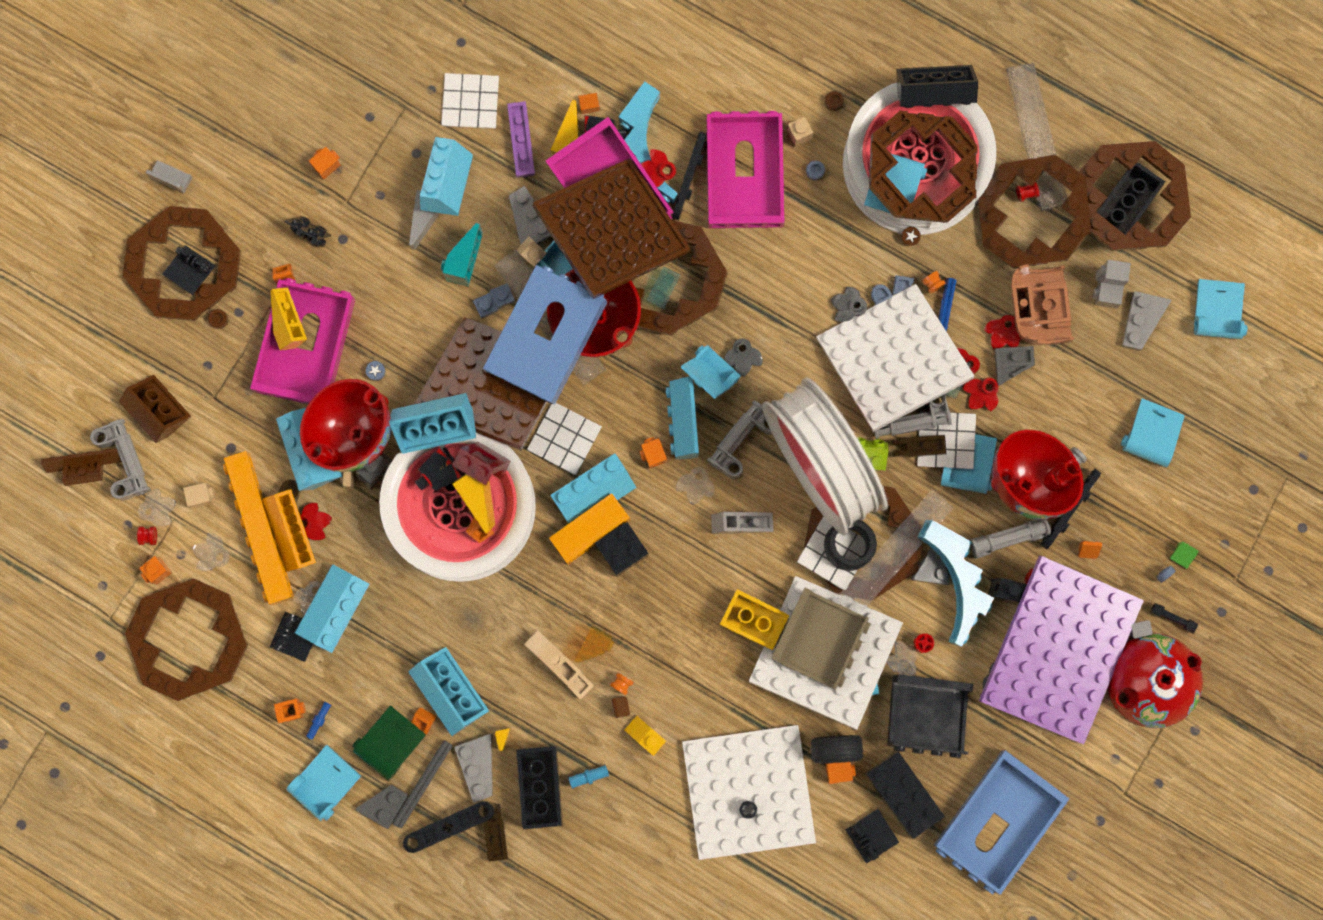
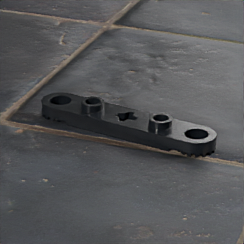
(685, 191)
(1061, 523)
(460, 820)

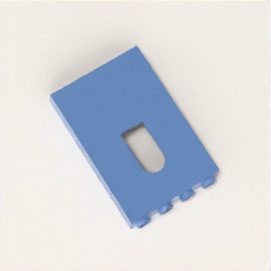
(532, 360)
(1020, 800)

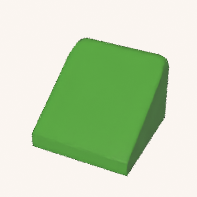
(1184, 554)

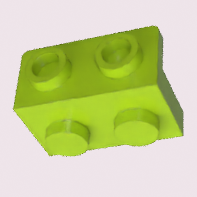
(876, 452)

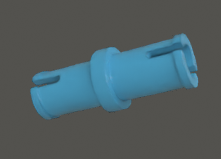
(588, 776)

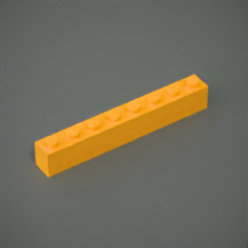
(259, 531)

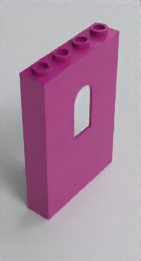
(595, 152)
(745, 200)
(300, 372)

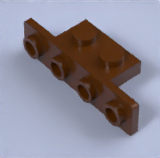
(81, 467)

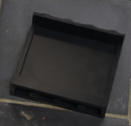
(928, 715)

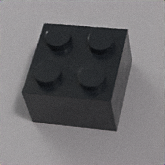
(622, 549)

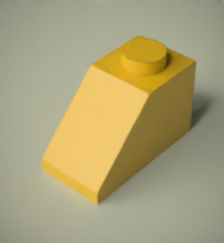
(645, 735)

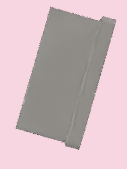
(170, 177)

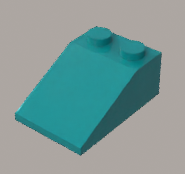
(462, 258)

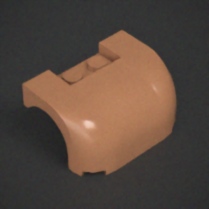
(1041, 305)

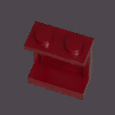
(481, 462)

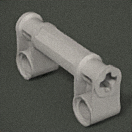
(919, 421)
(116, 434)
(735, 438)
(1029, 531)

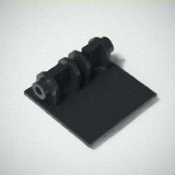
(302, 227)
(188, 269)
(288, 641)
(872, 836)

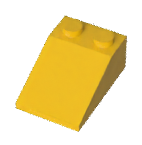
(478, 499)
(754, 619)

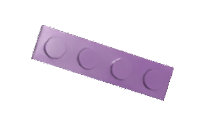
(521, 139)

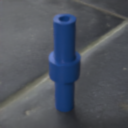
(318, 720)

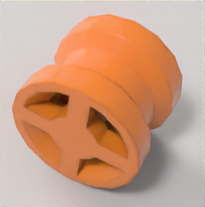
(933, 282)
(621, 683)

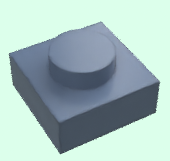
(502, 296)
(485, 305)

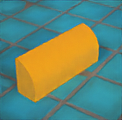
(589, 528)
(288, 530)

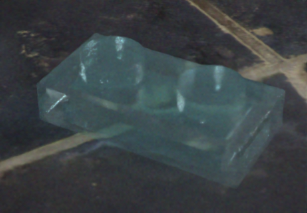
(663, 287)

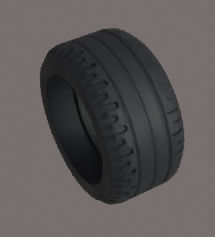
(846, 564)
(837, 749)

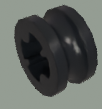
(747, 803)

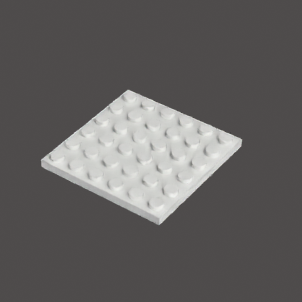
(895, 357)
(851, 700)
(754, 768)

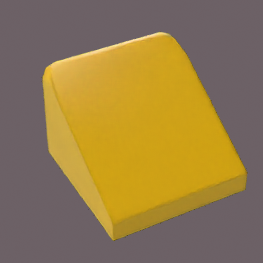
(501, 738)

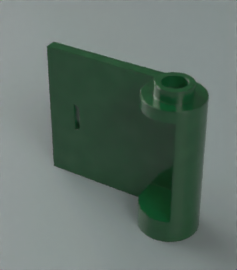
(386, 745)

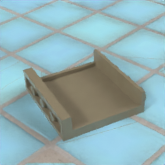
(821, 639)

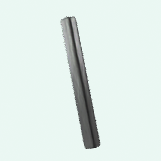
(422, 784)

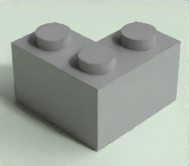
(1111, 282)

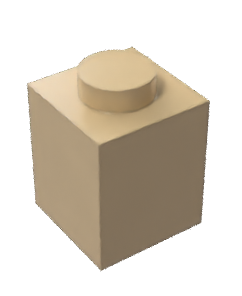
(799, 131)
(531, 251)
(199, 495)

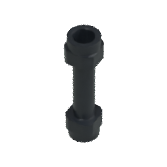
(1159, 610)

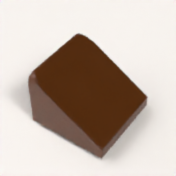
(620, 707)

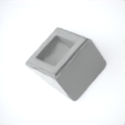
(1141, 629)

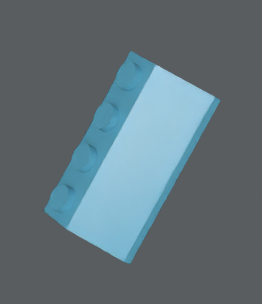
(445, 177)
(683, 418)
(433, 423)
(306, 473)
(593, 487)
(332, 608)
(448, 691)

